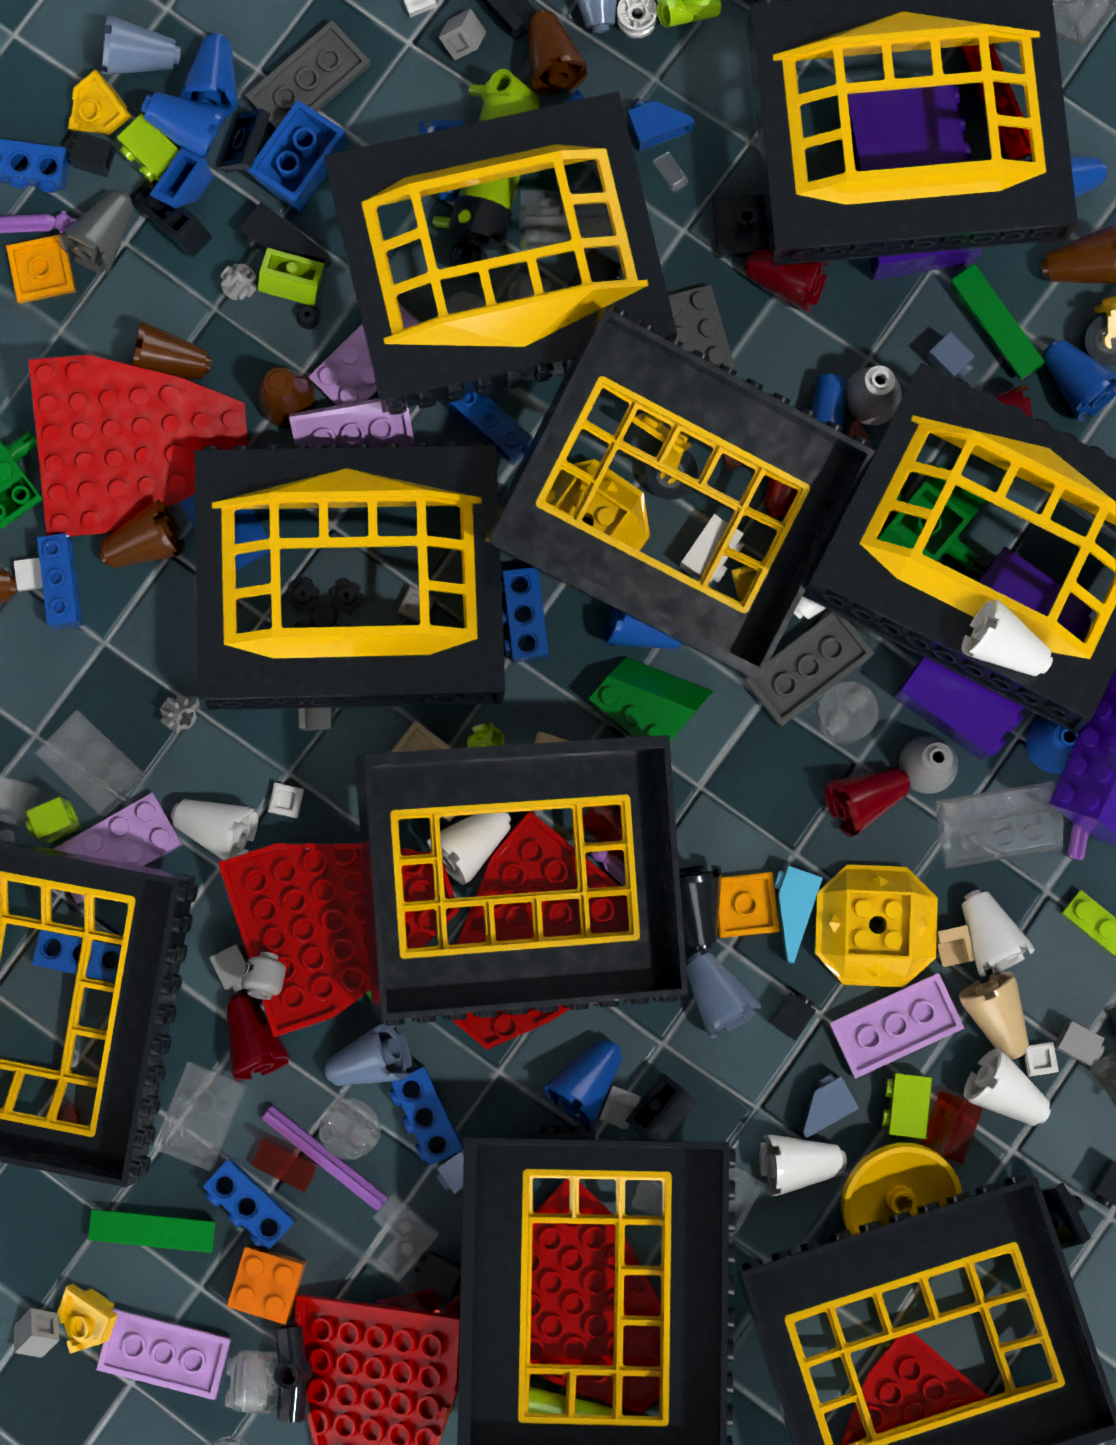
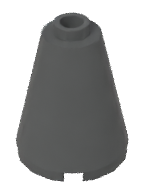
(99, 232)

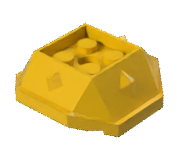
(615, 508)
(844, 934)

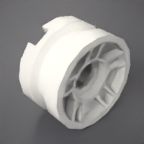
(636, 27)

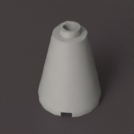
(925, 773)

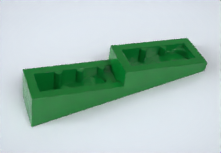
(997, 322)
(151, 1230)

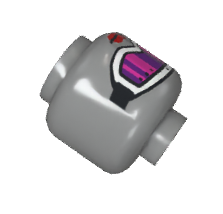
(264, 976)

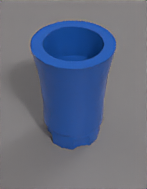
(829, 399)

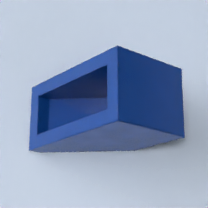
(657, 123)
(183, 180)

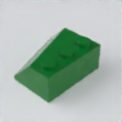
(647, 700)

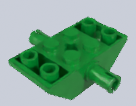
(16, 488)
(944, 538)

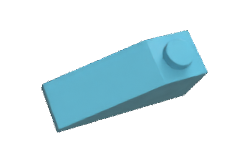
(795, 902)

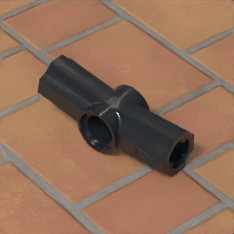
(290, 1389)

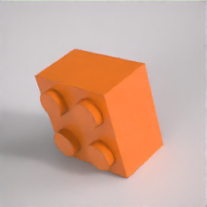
(266, 1284)

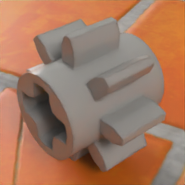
(238, 281)
(178, 713)

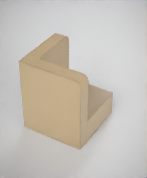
(955, 946)

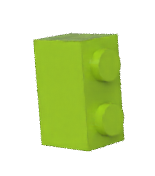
(147, 147)
(290, 277)
(52, 820)
(907, 1105)

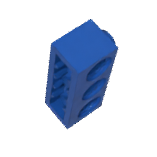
(38, 159)
(493, 425)
(59, 581)
(535, 626)
(67, 958)
(441, 1122)
(265, 1204)

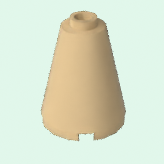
(998, 1012)

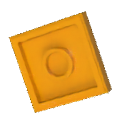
(40, 269)
(747, 905)

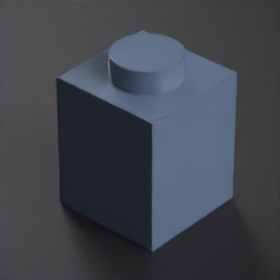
(951, 357)

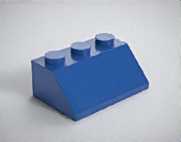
(293, 157)

